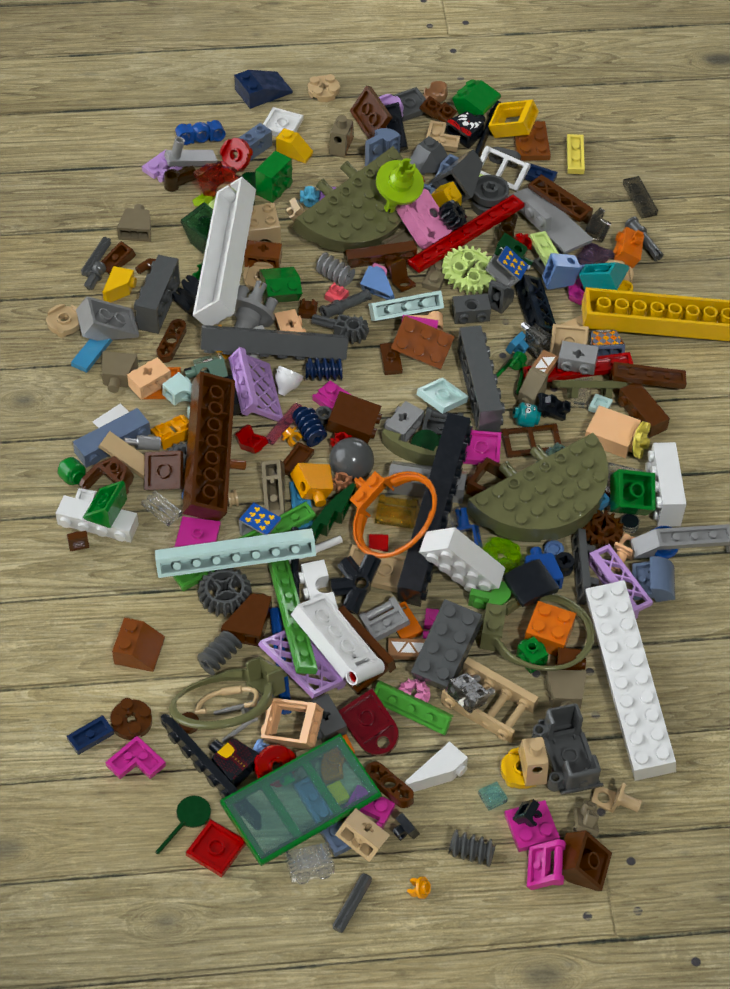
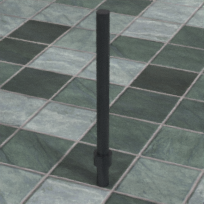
(485, 134)

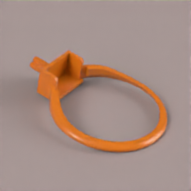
(370, 490)

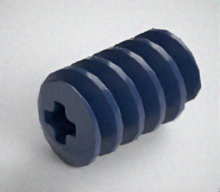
(324, 369)
(309, 425)

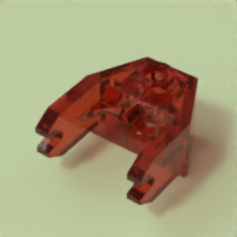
(217, 175)

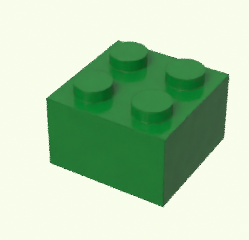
(274, 176)
(632, 492)

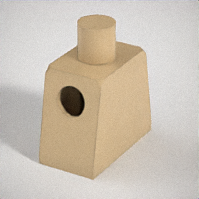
(533, 755)

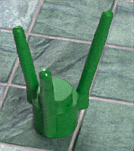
(516, 362)

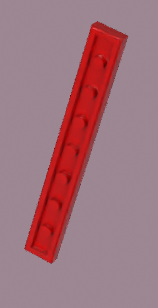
(466, 233)

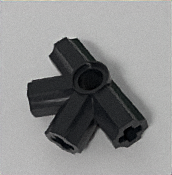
(354, 574)

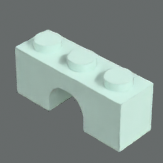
(177, 390)

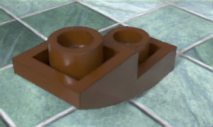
(436, 110)

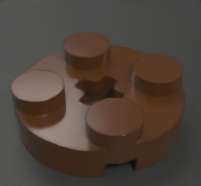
(129, 708)

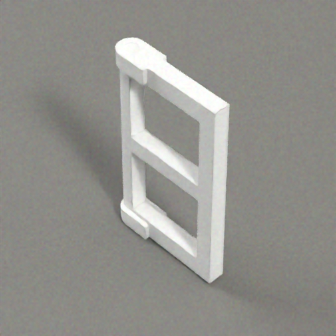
(526, 166)

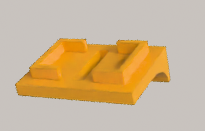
(167, 435)

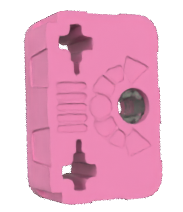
(423, 220)

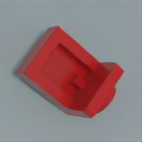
(249, 440)

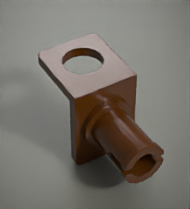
(399, 274)

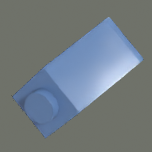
(377, 283)

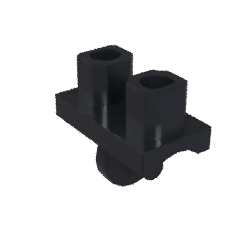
(551, 406)

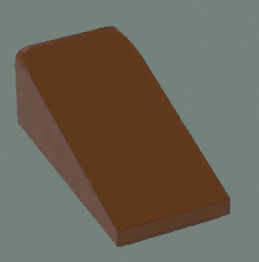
(118, 256)

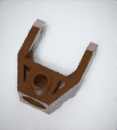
(112, 469)

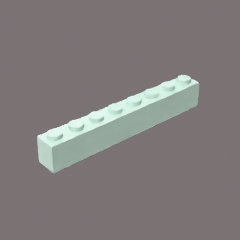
(235, 553)

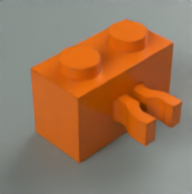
(629, 246)

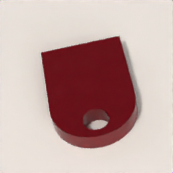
(369, 723)

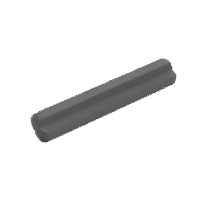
(96, 255)
(352, 903)

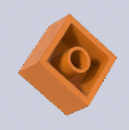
(551, 626)

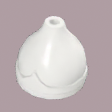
(287, 380)

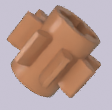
(341, 481)

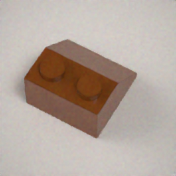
(137, 645)

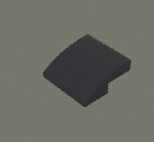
(530, 582)

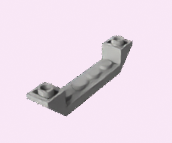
(680, 537)

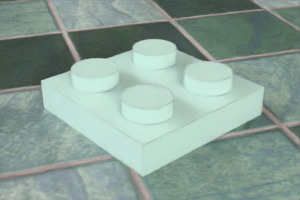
(442, 395)

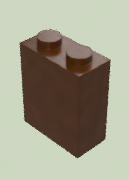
(354, 417)

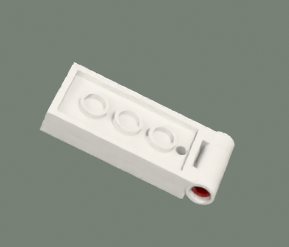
(337, 640)

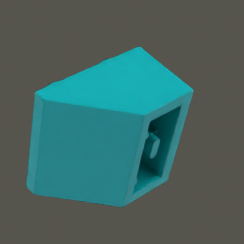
(603, 275)

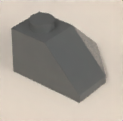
(428, 156)

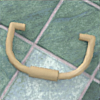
(228, 691)

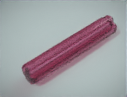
(282, 425)

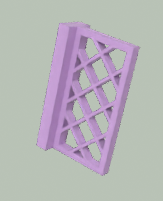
(247, 388)
(325, 669)

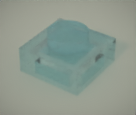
(492, 796)

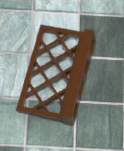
(378, 650)

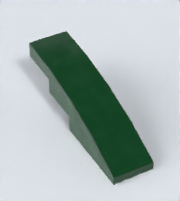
(333, 512)

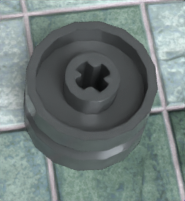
(488, 193)

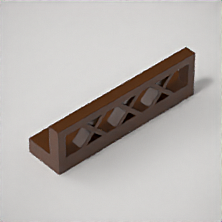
(561, 199)
(380, 254)
(648, 375)

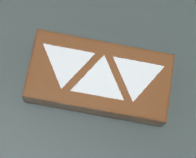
(545, 362)
(405, 648)

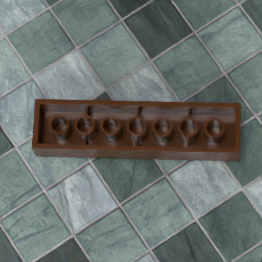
(209, 447)

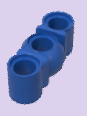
(207, 132)

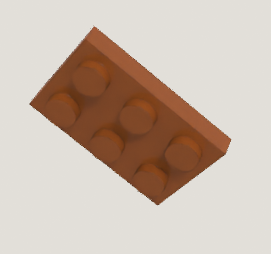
(535, 145)
(422, 342)

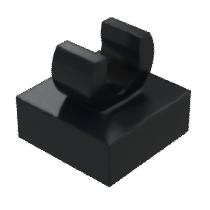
(526, 812)
(406, 828)

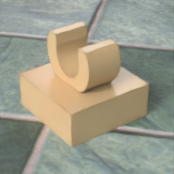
(296, 208)

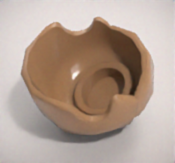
(437, 90)

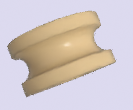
(233, 498)

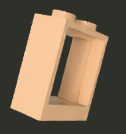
(310, 725)

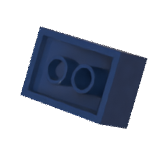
(260, 87)

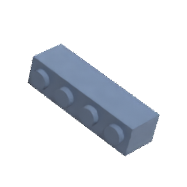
(126, 426)

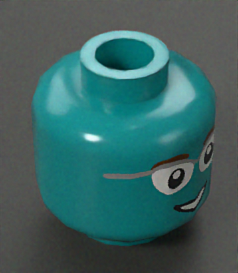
(526, 415)

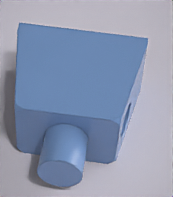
(561, 271)

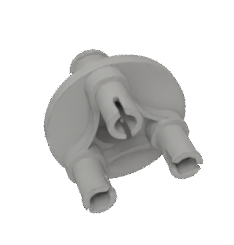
(250, 311)

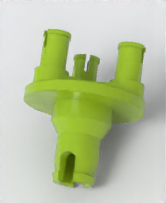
(399, 183)

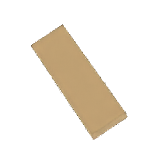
(124, 452)

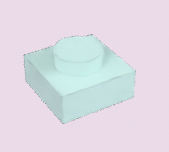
(599, 400)

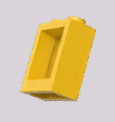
(525, 109)

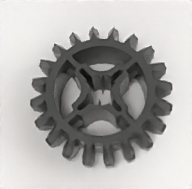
(223, 585)

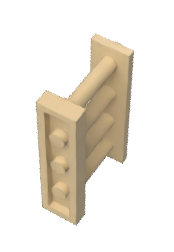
(507, 691)

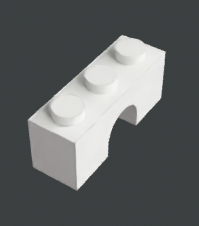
(315, 576)

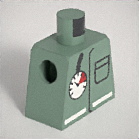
(214, 364)

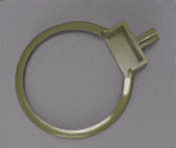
(494, 622)
(259, 674)

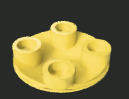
(640, 439)

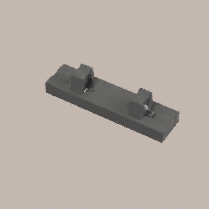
(581, 565)

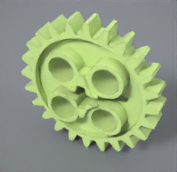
(462, 261)

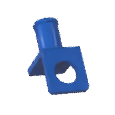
(464, 526)

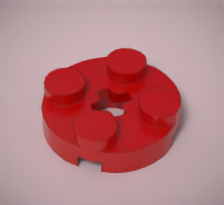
(244, 153)
(270, 754)

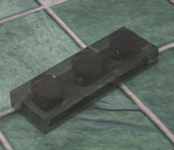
(640, 197)

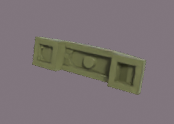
(407, 451)

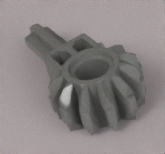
(353, 327)

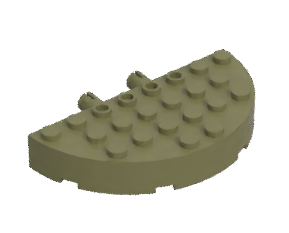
(352, 212)
(547, 497)

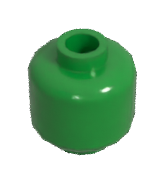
(71, 471)

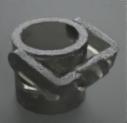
(597, 226)

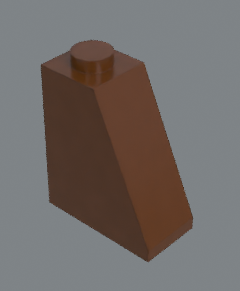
(250, 619)

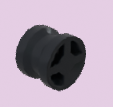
(568, 563)

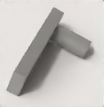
(181, 157)

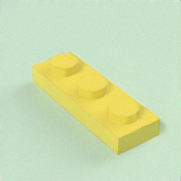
(575, 154)

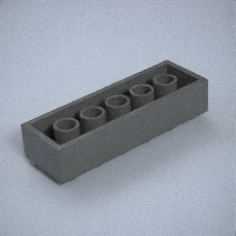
(479, 379)

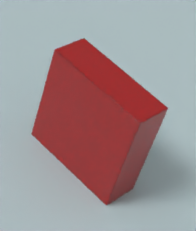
(378, 542)

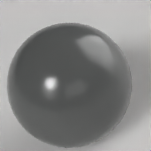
(352, 457)

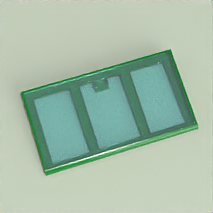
(300, 799)

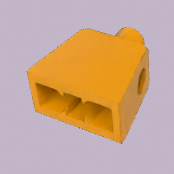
(313, 481)

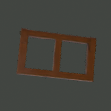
(529, 430)

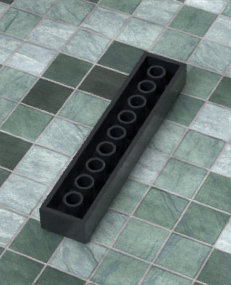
(444, 475)

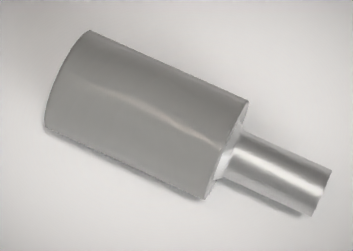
(145, 442)

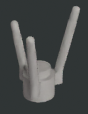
(233, 708)

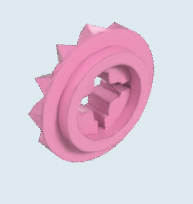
(423, 691)

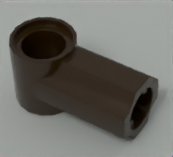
(174, 178)
(508, 226)

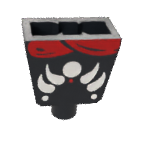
(467, 127)

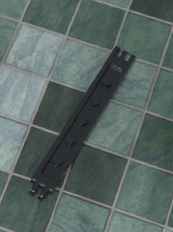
(201, 760)

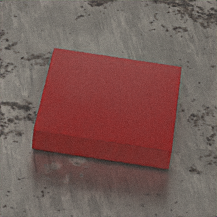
(216, 848)

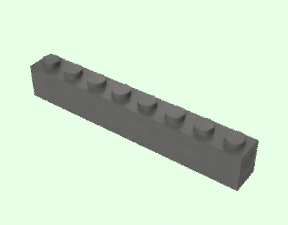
(273, 342)

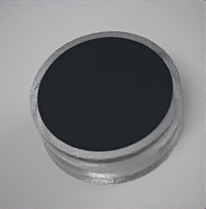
(631, 522)

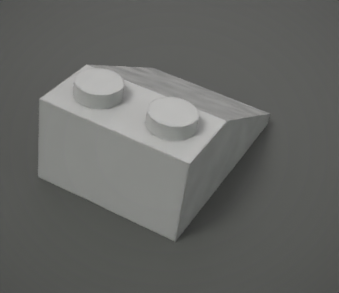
(106, 320)

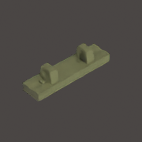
(574, 385)

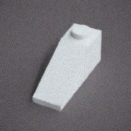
(439, 769)

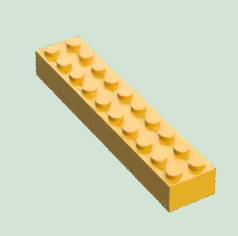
(656, 314)

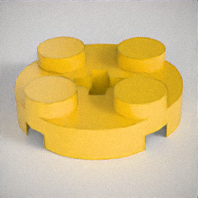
(509, 770)

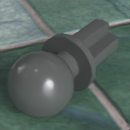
(95, 275)

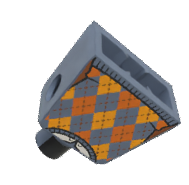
(607, 341)

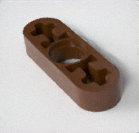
(171, 334)
(391, 793)

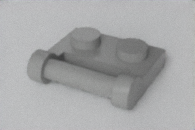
(386, 623)

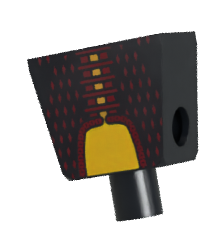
(233, 760)

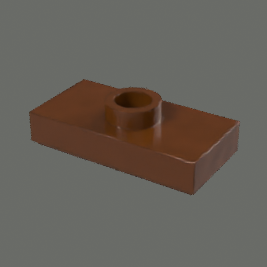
(390, 360)

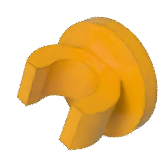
(289, 433)
(422, 887)

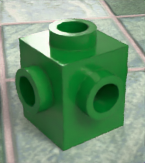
(532, 652)

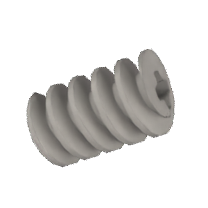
(335, 270)

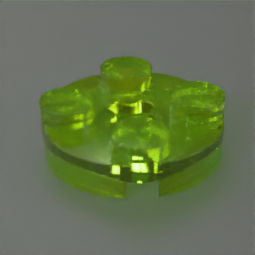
(507, 548)

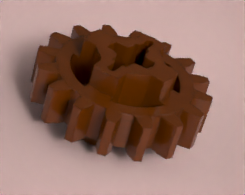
(611, 533)

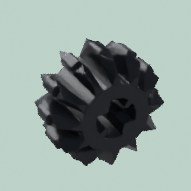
(452, 215)

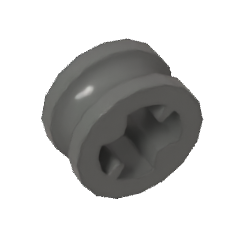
(323, 410)

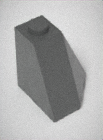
(463, 173)

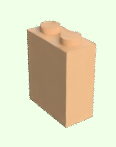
(613, 430)

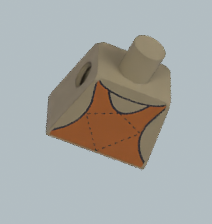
(343, 129)

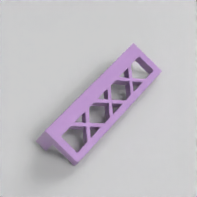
(606, 576)

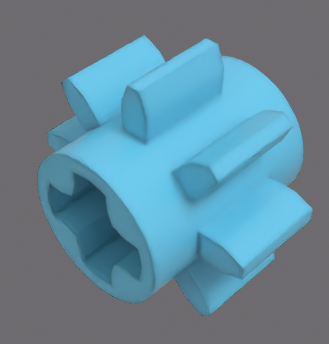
(309, 196)

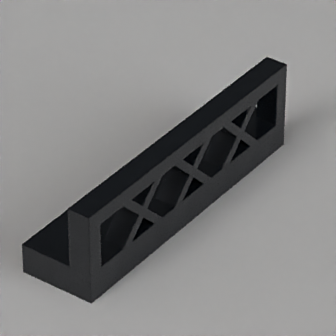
(531, 304)

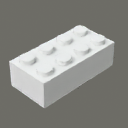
(669, 488)
(462, 559)

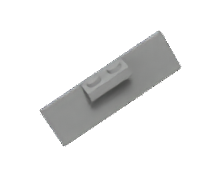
(556, 223)

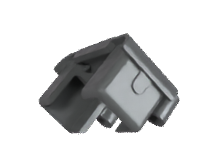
(568, 751)

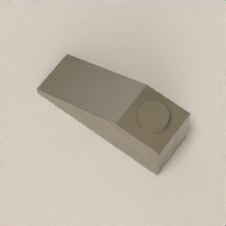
(274, 486)

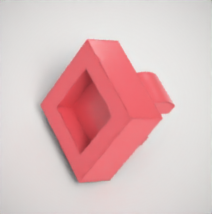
(336, 293)

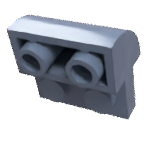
(381, 142)
(656, 578)

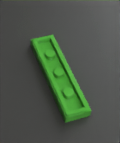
(413, 708)

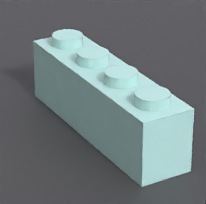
(406, 305)

